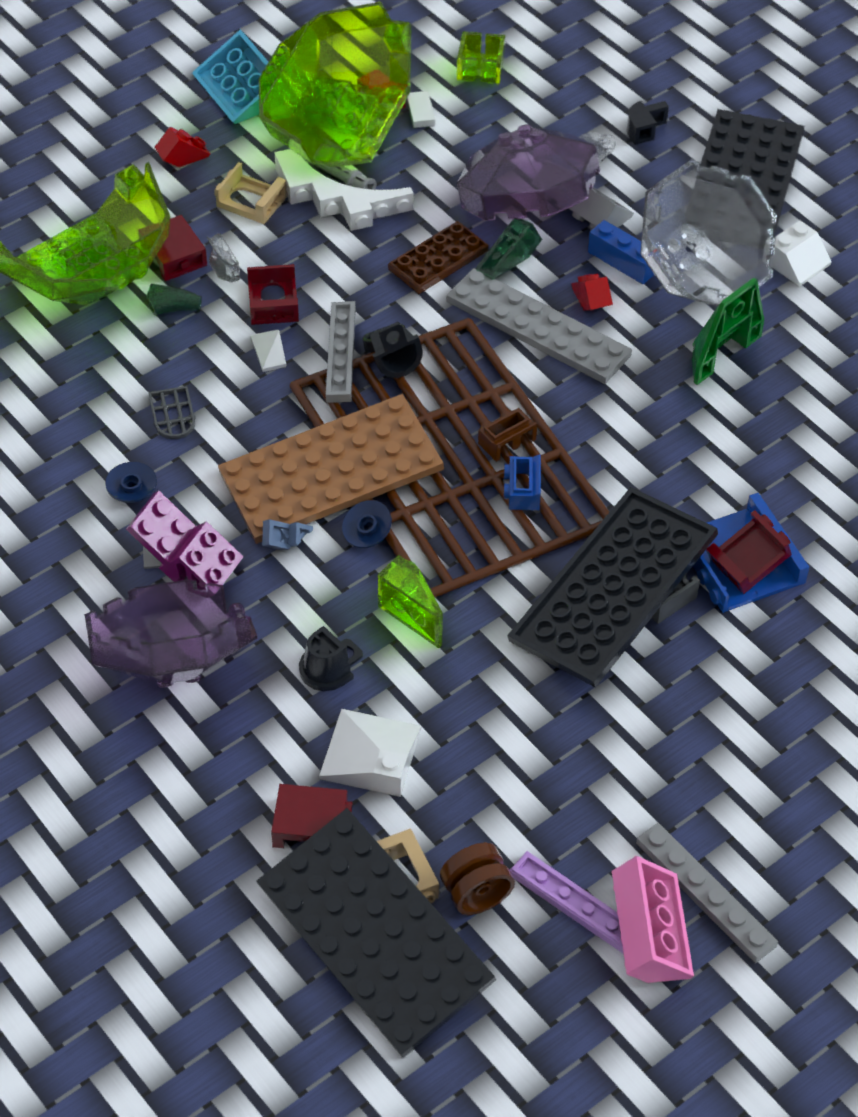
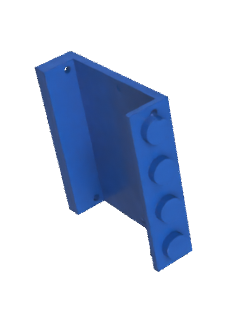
(722, 591)

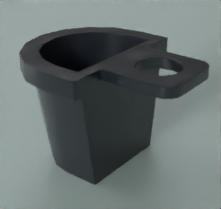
(396, 350)
(326, 661)

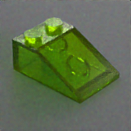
(409, 599)

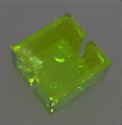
(478, 65)

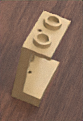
(271, 198)
(405, 844)

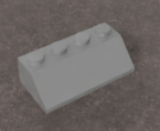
(600, 208)

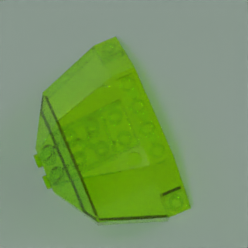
(338, 85)
(100, 250)

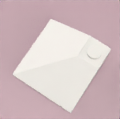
(370, 752)

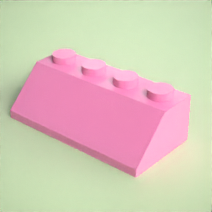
(651, 922)

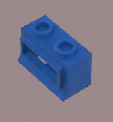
(520, 497)

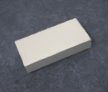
(420, 109)

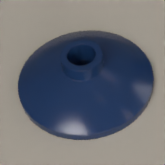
(131, 482)
(363, 516)

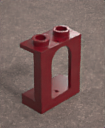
(278, 309)

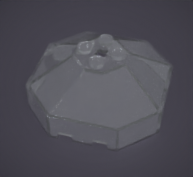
(723, 221)

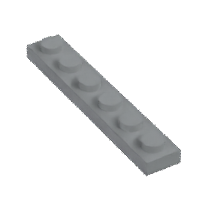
(340, 352)
(708, 893)

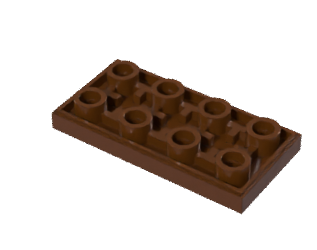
(438, 257)

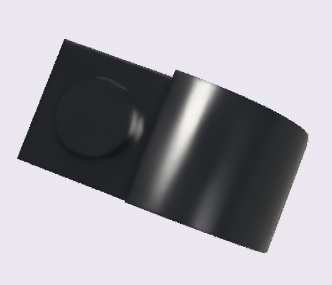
(644, 119)

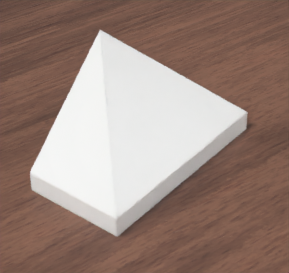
(269, 350)

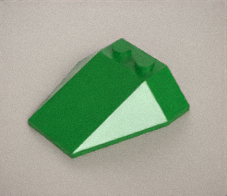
(735, 318)

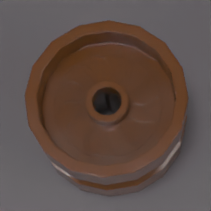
(477, 878)

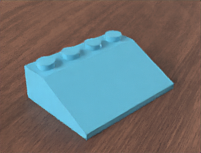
(233, 77)

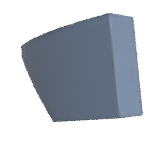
(283, 535)

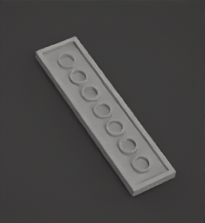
(539, 326)

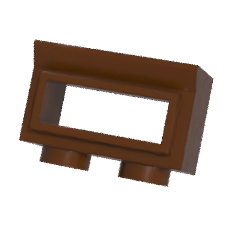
(506, 430)

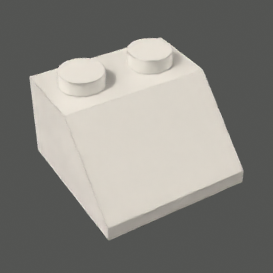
(799, 253)

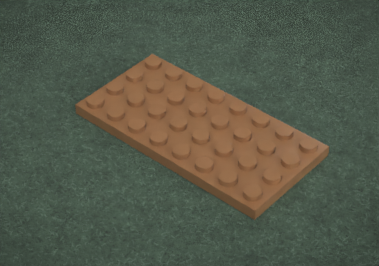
(331, 466)

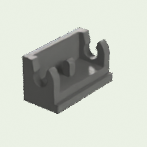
(681, 596)

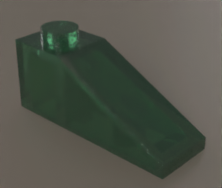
(510, 249)

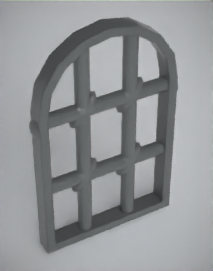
(161, 393)

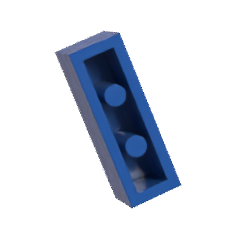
(619, 251)

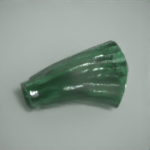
(168, 299)

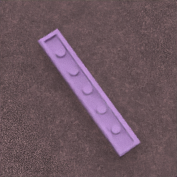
(568, 898)

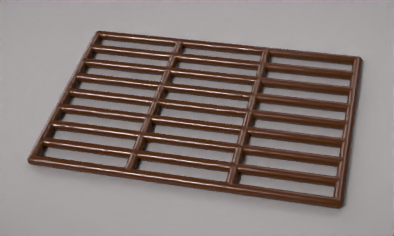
(470, 486)

